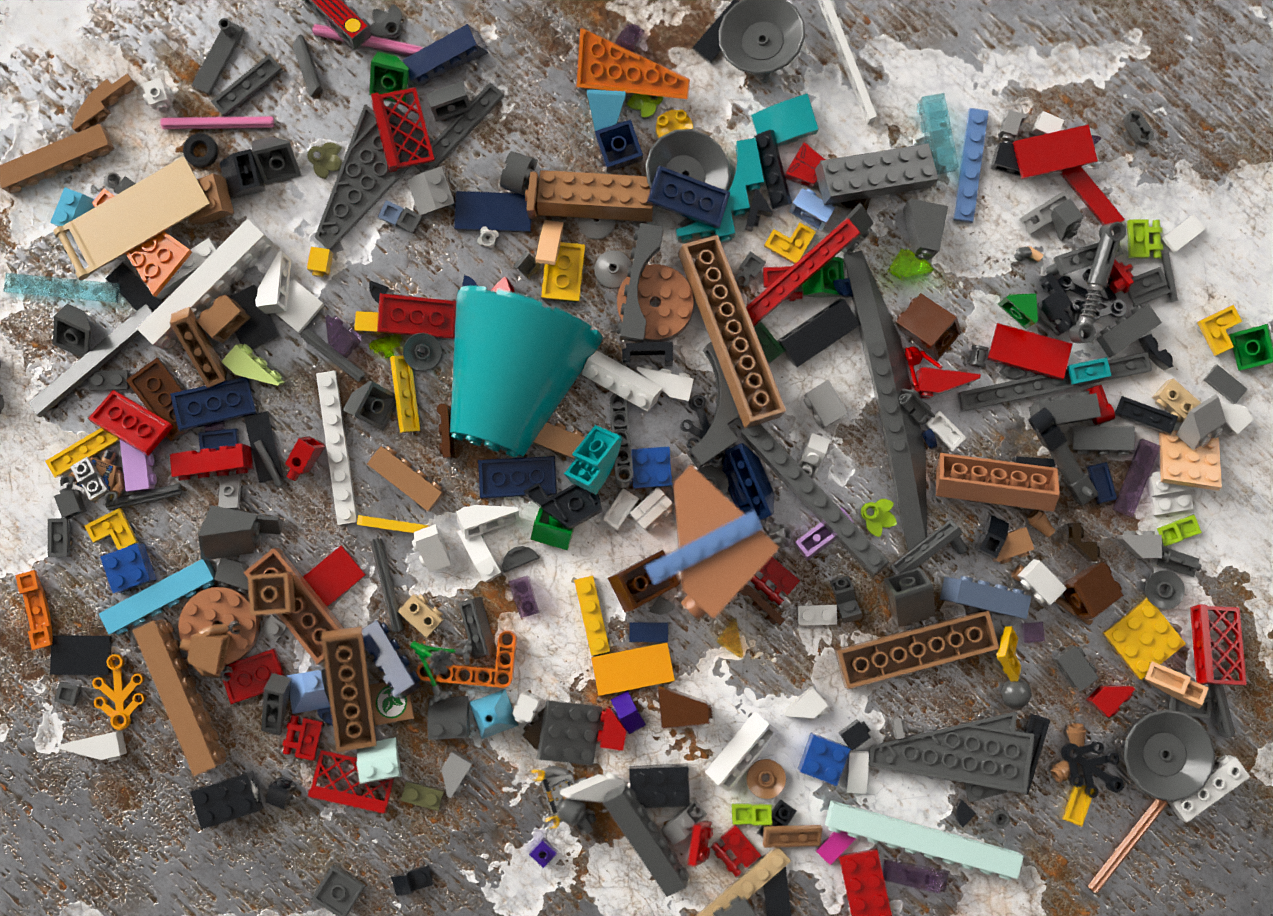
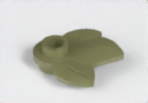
(328, 161)

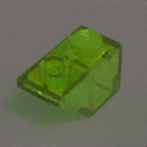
(909, 267)

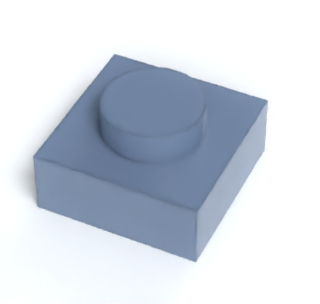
(390, 213)

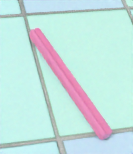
(373, 42)
(217, 122)

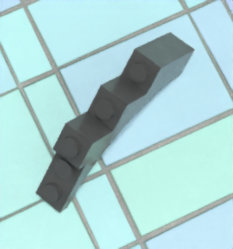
(719, 435)

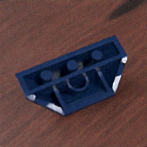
(748, 482)

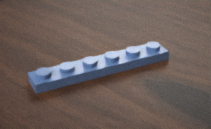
(970, 165)
(703, 547)

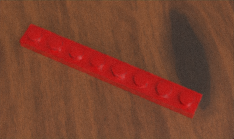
(802, 271)

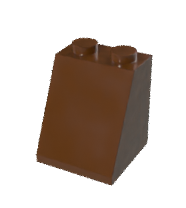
(929, 326)
(1092, 591)
(681, 709)

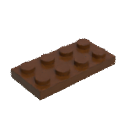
(153, 387)

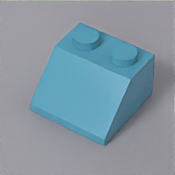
(71, 206)

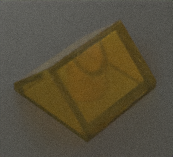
(730, 637)

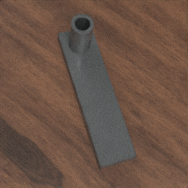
(218, 56)
(1075, 260)
(946, 534)

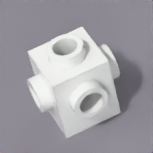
(157, 94)

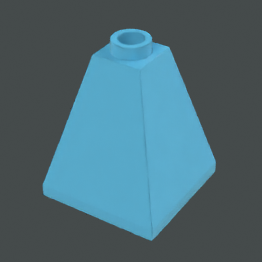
(605, 107)
(499, 708)

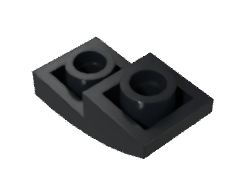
(1161, 358)
(781, 816)

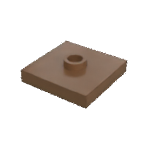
(531, 195)

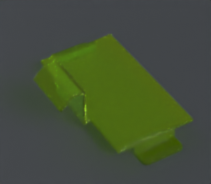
(386, 344)

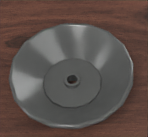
(756, 20)
(692, 154)
(1187, 760)

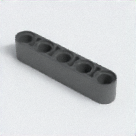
(621, 467)

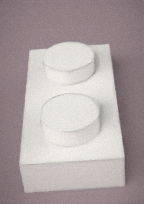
(817, 615)

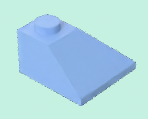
(309, 691)

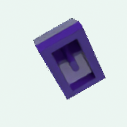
(628, 712)

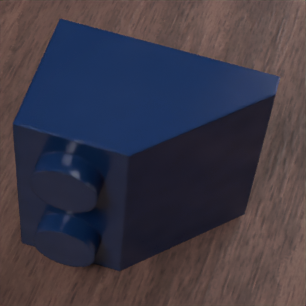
(619, 146)

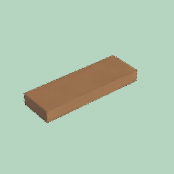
(792, 836)

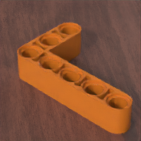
(476, 670)

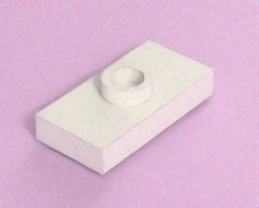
(946, 431)
(620, 509)

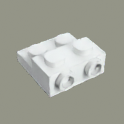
(1167, 496)

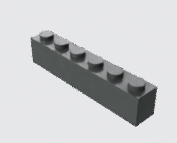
(646, 840)

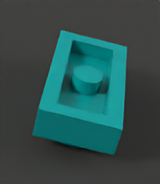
(1089, 371)

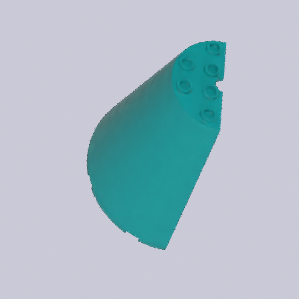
(512, 366)

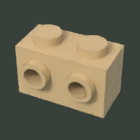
(1175, 399)
(421, 614)

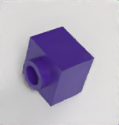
(545, 846)

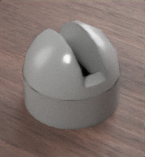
(112, 177)

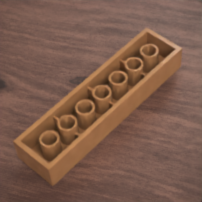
(916, 649)
(180, 696)

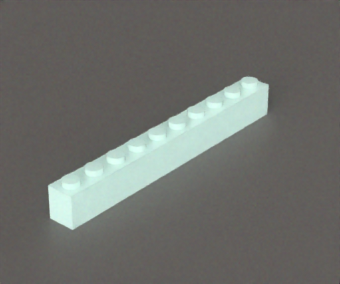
(923, 839)

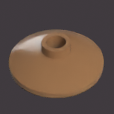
(769, 788)

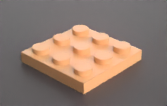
(1187, 466)

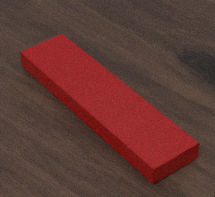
(1092, 195)

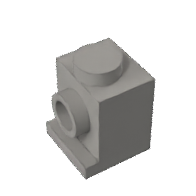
(1011, 125)

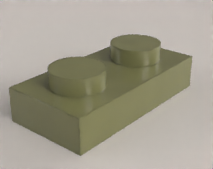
(422, 795)

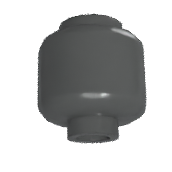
(571, 811)

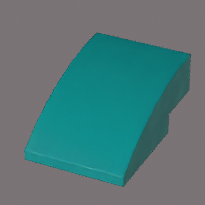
(788, 119)
(594, 459)

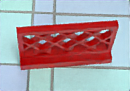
(385, 127)
(1204, 662)
(343, 797)

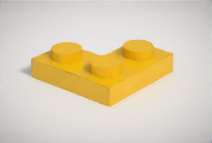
(793, 247)
(1215, 328)
(112, 524)
(1007, 655)

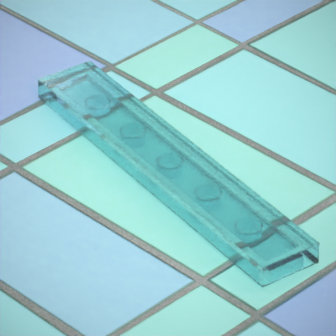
(61, 287)

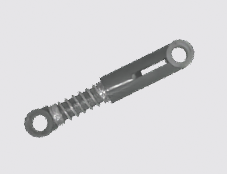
(1098, 280)

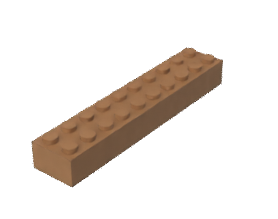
(731, 331)

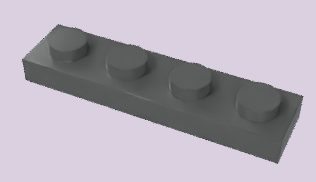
(247, 85)

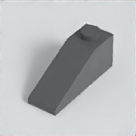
(275, 703)

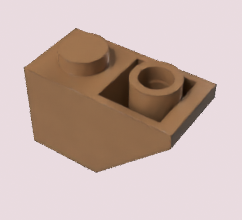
(1017, 543)

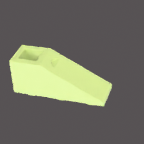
(246, 364)

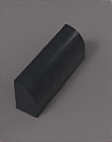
(818, 332)

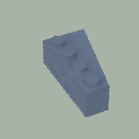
(985, 597)

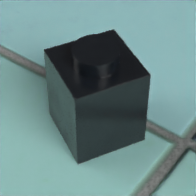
(855, 734)

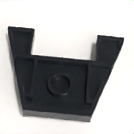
(567, 507)

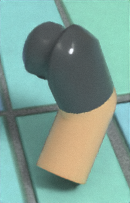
(1028, 251)

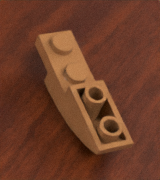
(95, 109)

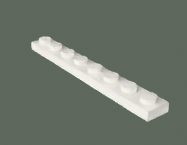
(849, 60)
(337, 447)

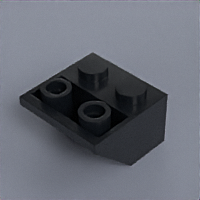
(242, 174)

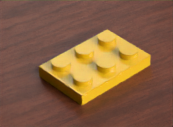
(565, 277)

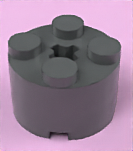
(517, 172)

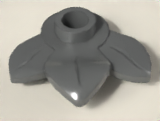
(385, 21)

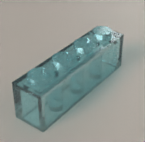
(938, 132)

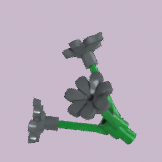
(439, 663)

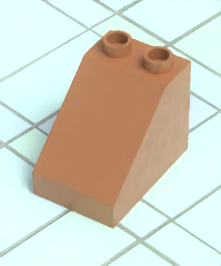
(722, 575)

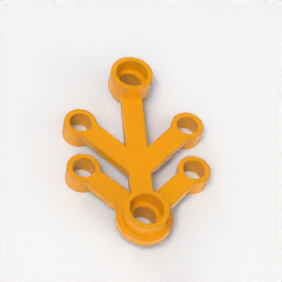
(119, 694)

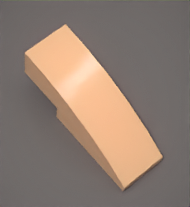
(549, 242)
(1176, 685)

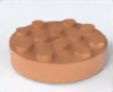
(675, 298)
(226, 606)

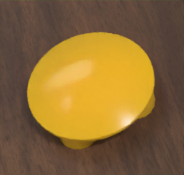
(672, 121)

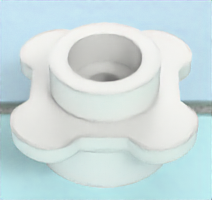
(487, 242)

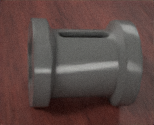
(978, 356)

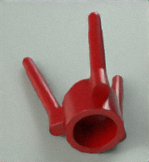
(914, 357)

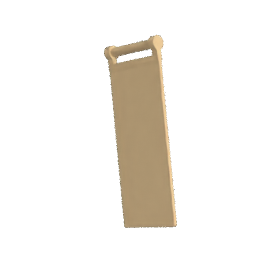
(133, 216)

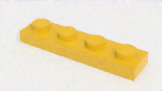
(405, 395)
(86, 447)
(592, 615)

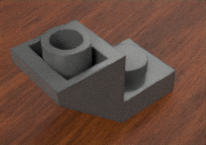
(845, 599)

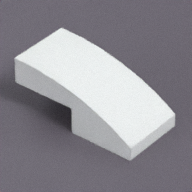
(1183, 233)
(857, 771)

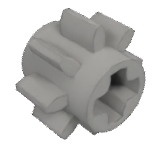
(780, 535)

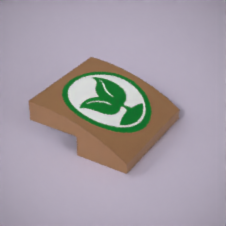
(387, 707)

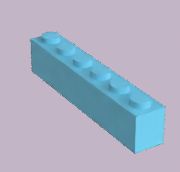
(158, 596)

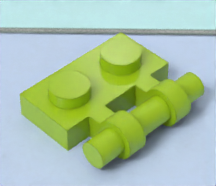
(1138, 239)

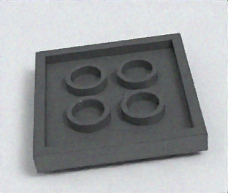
(569, 732)

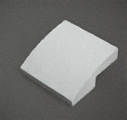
(301, 307)

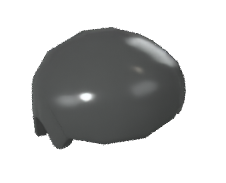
(1016, 694)

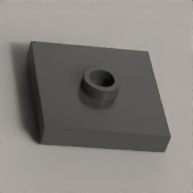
(338, 891)

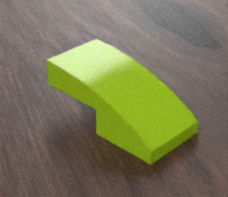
(1179, 530)
(751, 814)

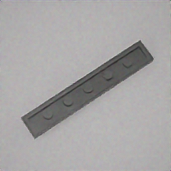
(461, 126)

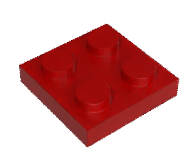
(699, 844)

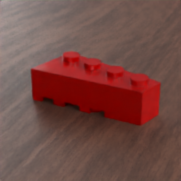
(211, 461)

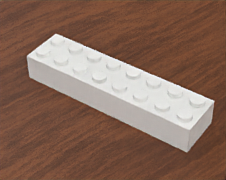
(207, 282)

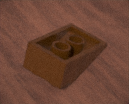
(635, 587)

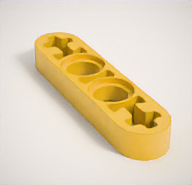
(389, 524)

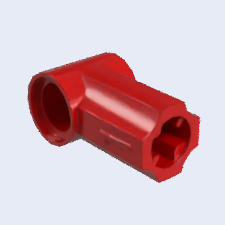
(1106, 409)

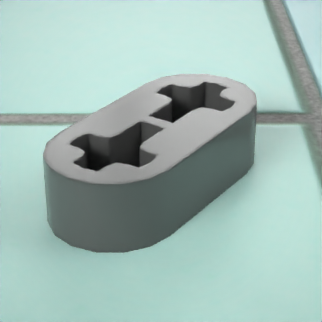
(1139, 127)

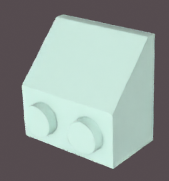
(379, 761)

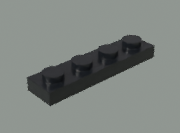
(773, 169)
(1038, 726)

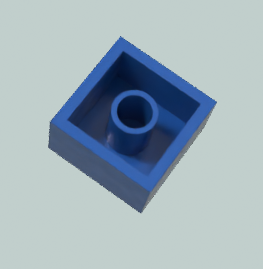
(651, 467)
(128, 568)
(823, 759)

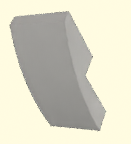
(90, 478)

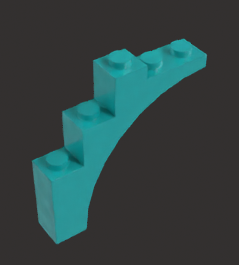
(747, 176)

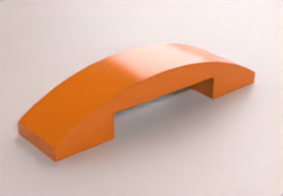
(36, 609)

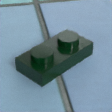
(769, 344)

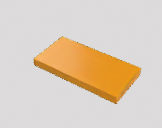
(632, 669)

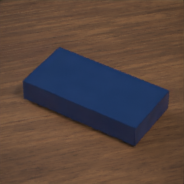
(218, 438)
(1102, 481)
(648, 632)

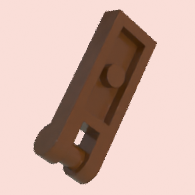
(447, 445)
(760, 604)

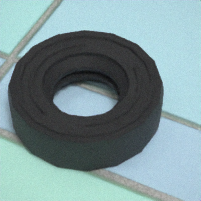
(192, 142)

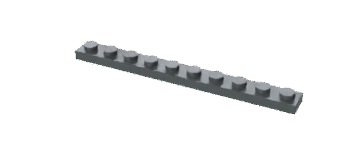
(1042, 384)

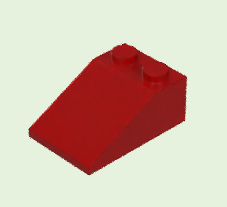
(938, 381)

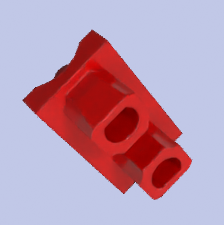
(1121, 277)

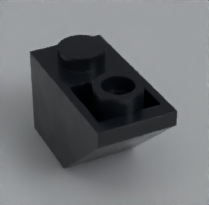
(992, 537)
(280, 792)

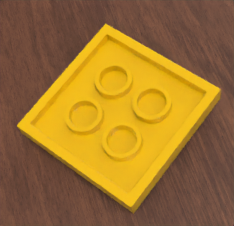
(1143, 638)

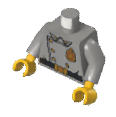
(553, 781)

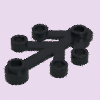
(1109, 303)
(704, 424)
(1090, 766)

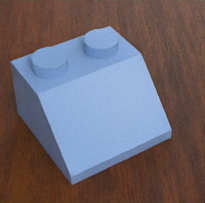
(811, 209)

